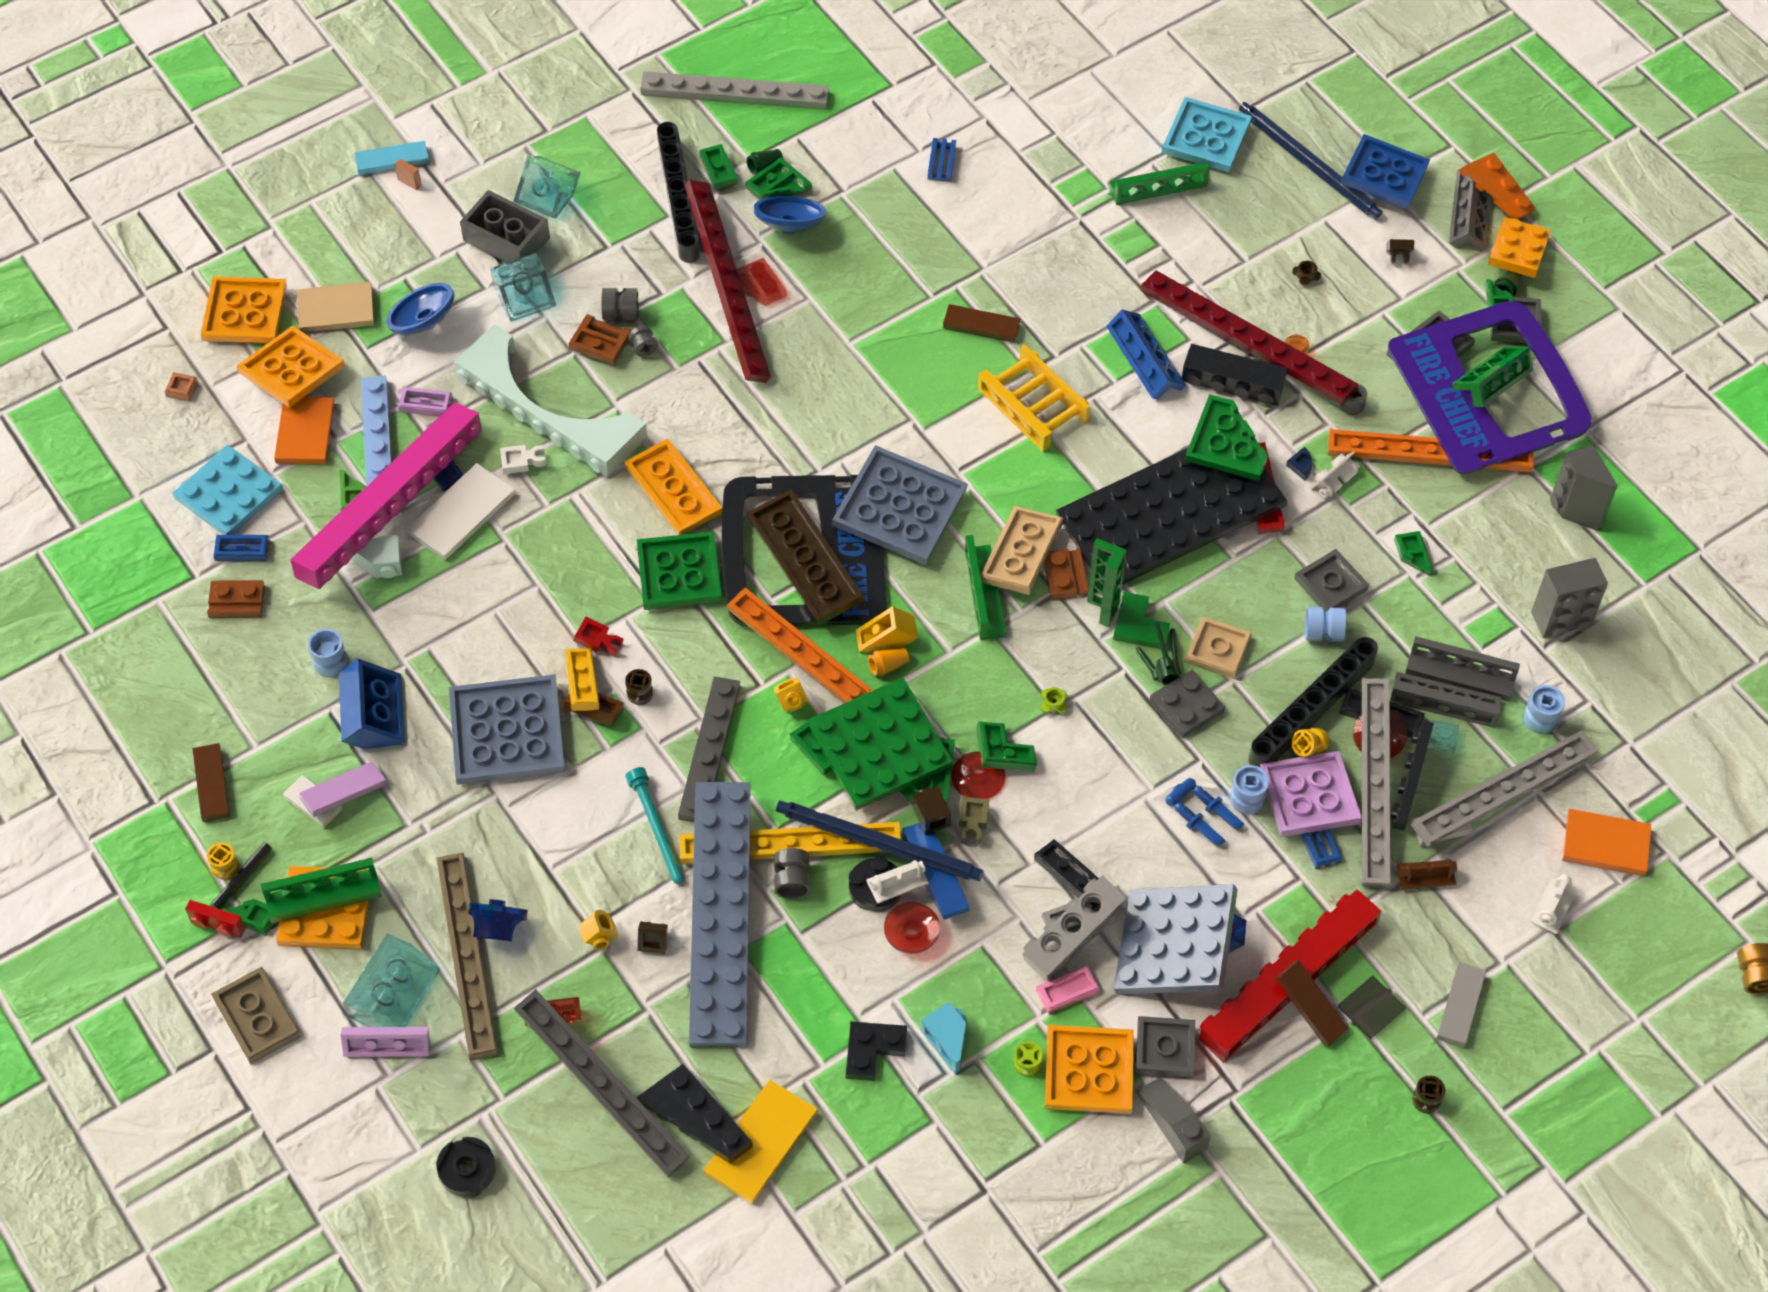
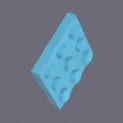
(1206, 134)
(228, 491)

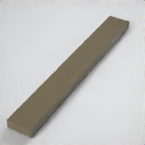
(467, 957)

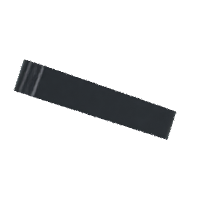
(675, 179)
(1318, 693)

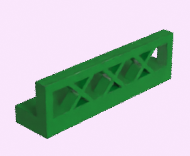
(1159, 183)
(1496, 374)
(1111, 576)
(985, 597)
(322, 891)

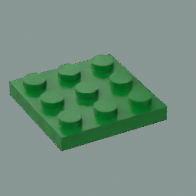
(679, 570)

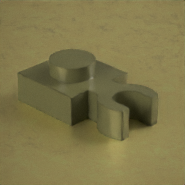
(973, 816)

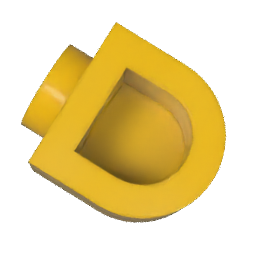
(791, 694)
(598, 930)

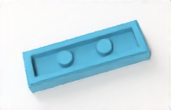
(385, 158)

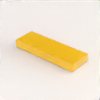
(581, 679)

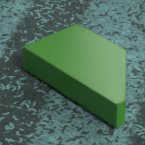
(348, 488)

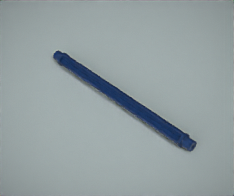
(1311, 160)
(880, 840)

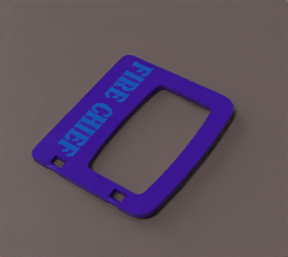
(1465, 431)

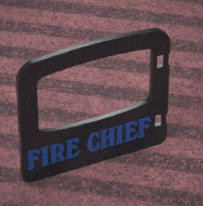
(858, 556)

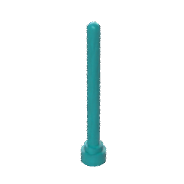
(638, 780)

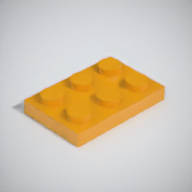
(1519, 247)

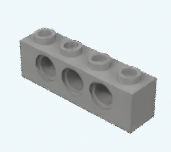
(1048, 963)

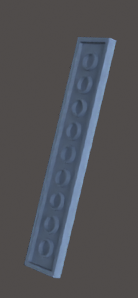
(720, 915)

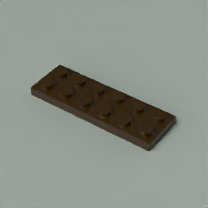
(805, 557)

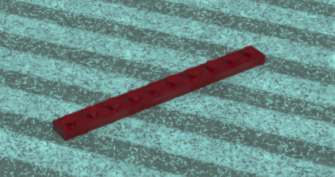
(727, 282)
(1249, 337)

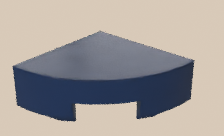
(1301, 463)

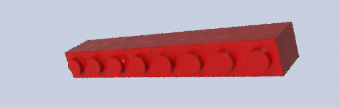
(1265, 998)

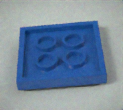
(1385, 171)

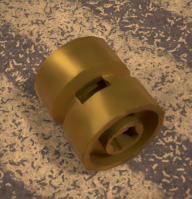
(1754, 964)

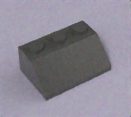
(1584, 488)

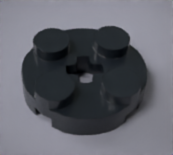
(859, 888)
(470, 1182)

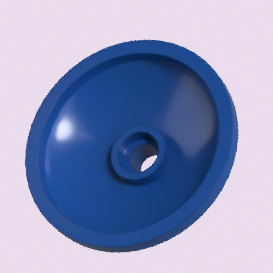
(789, 213)
(421, 309)

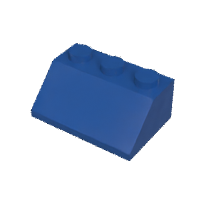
(371, 706)

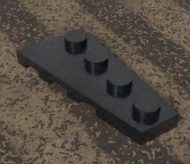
(1414, 764)
(696, 1113)

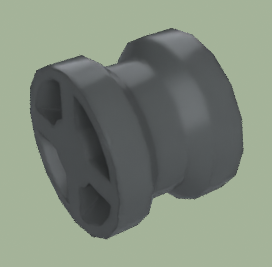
(643, 341)
(1357, 404)

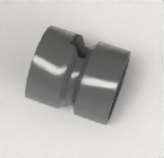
(620, 303)
(791, 873)

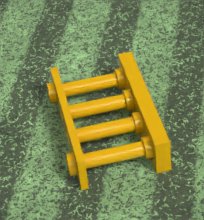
(1023, 416)

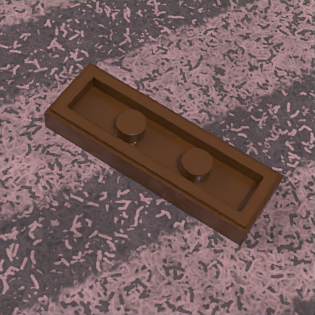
(981, 323)
(211, 782)
(1311, 1003)

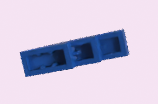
(942, 886)

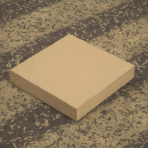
(1218, 647)

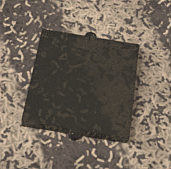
(1371, 1007)

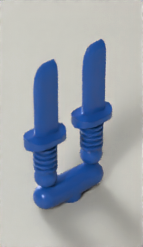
(1196, 821)

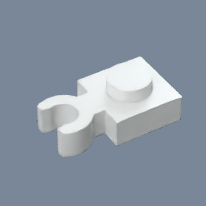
(517, 459)

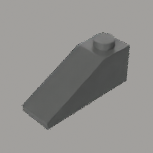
(1175, 1119)

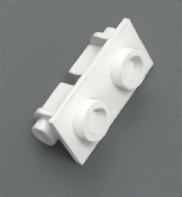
(1328, 481)
(897, 881)
(1554, 903)

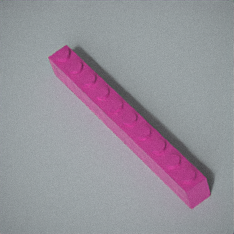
(386, 496)

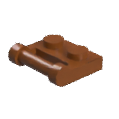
(597, 344)

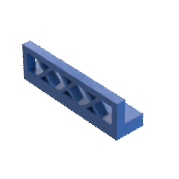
(1144, 353)

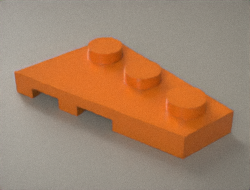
(1497, 181)

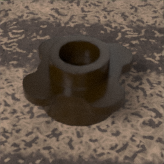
(1306, 272)

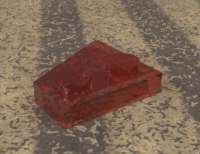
(761, 282)

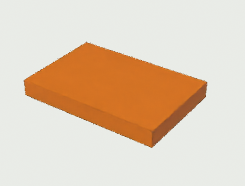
(305, 431)
(1607, 842)

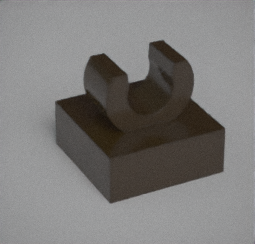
(1400, 246)
(652, 937)

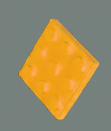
(243, 309)
(290, 366)
(331, 928)
(1089, 1069)

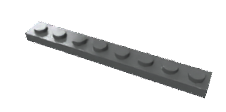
(602, 1083)

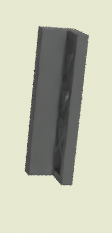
(1465, 216)
(1461, 670)
(1446, 699)

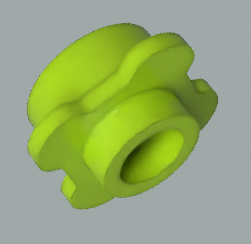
(1054, 694)

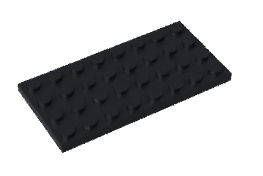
(1167, 512)

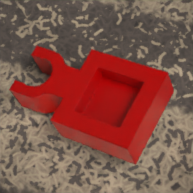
(595, 635)

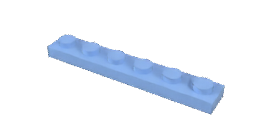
(376, 426)

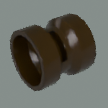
(639, 686)
(1426, 1100)

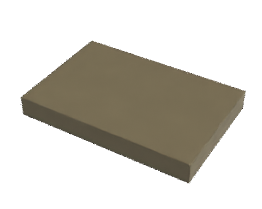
(256, 1015)

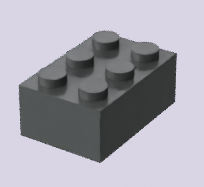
(504, 228)
(1569, 597)

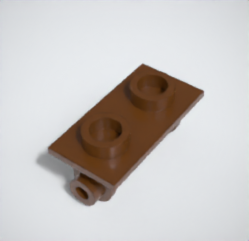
(1427, 874)

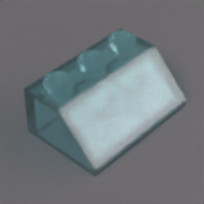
(391, 985)

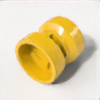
(1310, 742)
(222, 860)

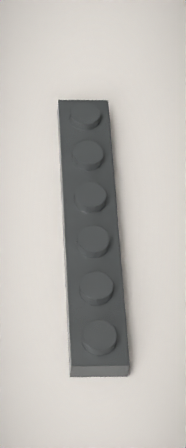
(710, 741)

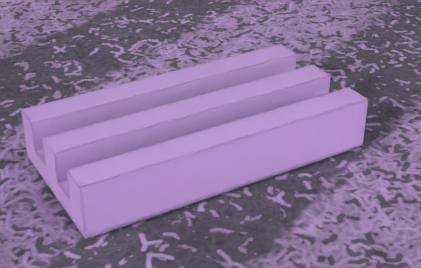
(424, 404)

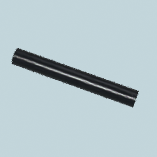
(241, 876)

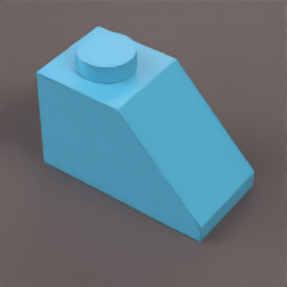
(946, 1033)

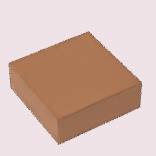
(408, 174)
(181, 386)

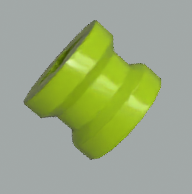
(1028, 1052)

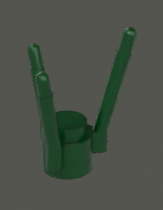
(1166, 669)

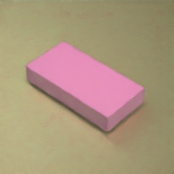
(1067, 989)

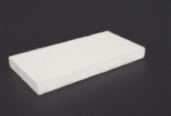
(460, 511)

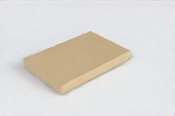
(335, 307)

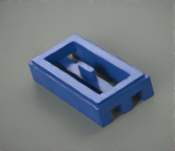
(943, 145)
(240, 550)
(1325, 860)

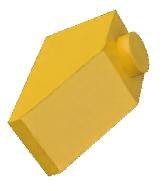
(887, 631)

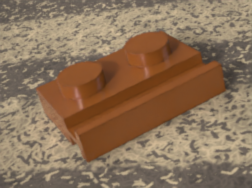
(1065, 574)
(236, 599)

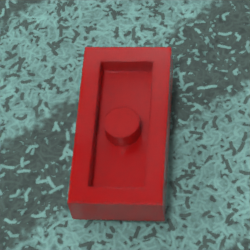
(220, 920)

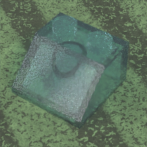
(546, 186)
(522, 287)

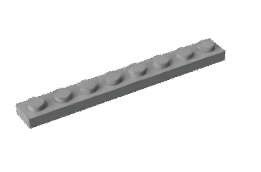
(734, 90)
(1375, 783)
(1503, 788)

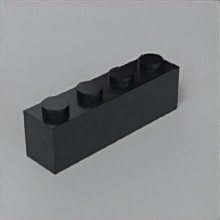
(1234, 374)

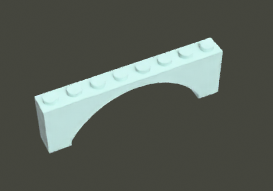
(598, 442)

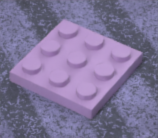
(1311, 794)

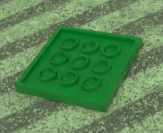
(879, 743)

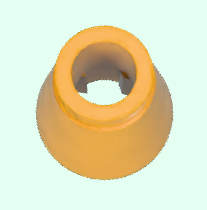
(886, 661)

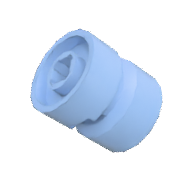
(1325, 624)
(327, 652)
(1544, 709)
(1249, 789)

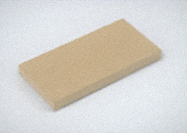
(1021, 550)

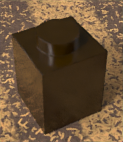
(931, 810)

